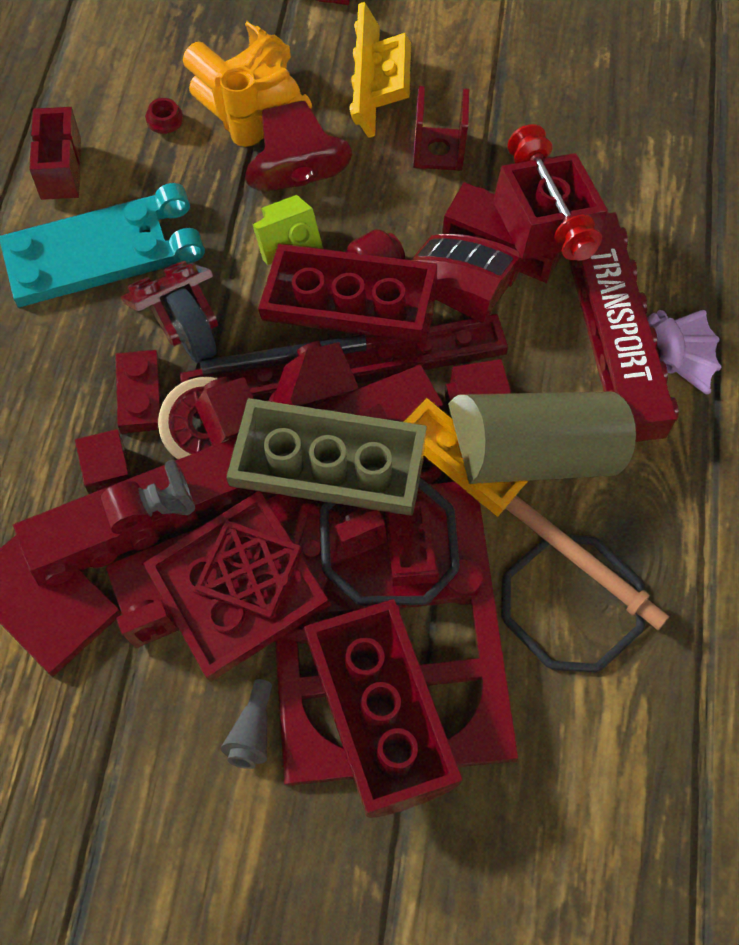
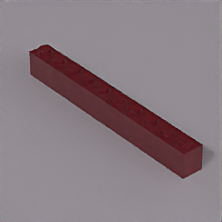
(80, 533)

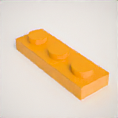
(444, 452)

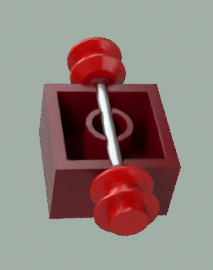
(548, 200)

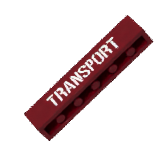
(621, 333)

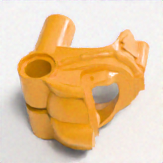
(244, 84)

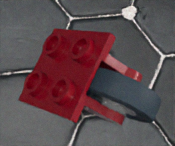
(188, 309)

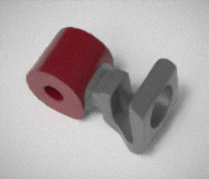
(131, 507)

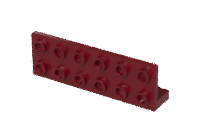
(145, 612)

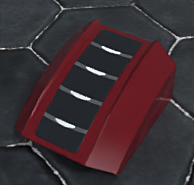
(470, 271)

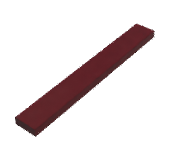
(445, 346)

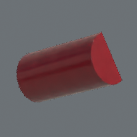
(350, 293)
(382, 709)

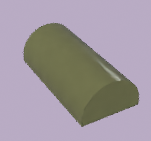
(543, 435)
(328, 456)

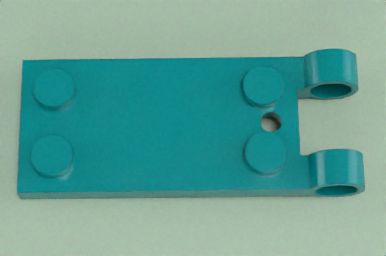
(98, 247)

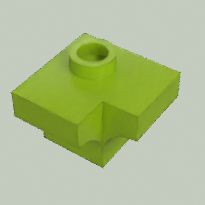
(286, 223)

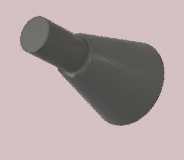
(248, 738)

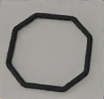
(400, 600)
(532, 645)

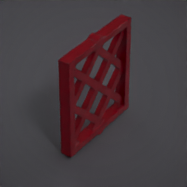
(282, 580)

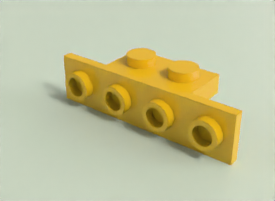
(380, 70)

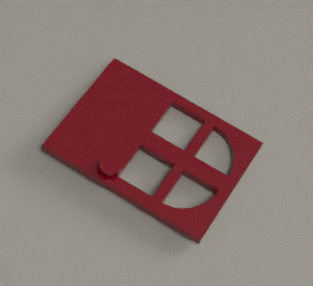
(490, 732)

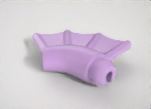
(687, 347)

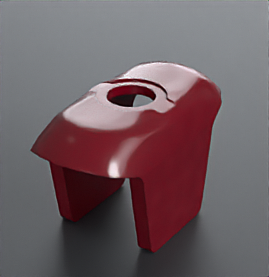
(295, 150)

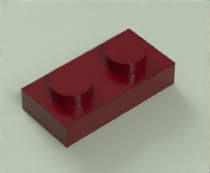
(138, 391)

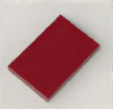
(48, 619)

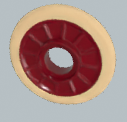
(177, 418)

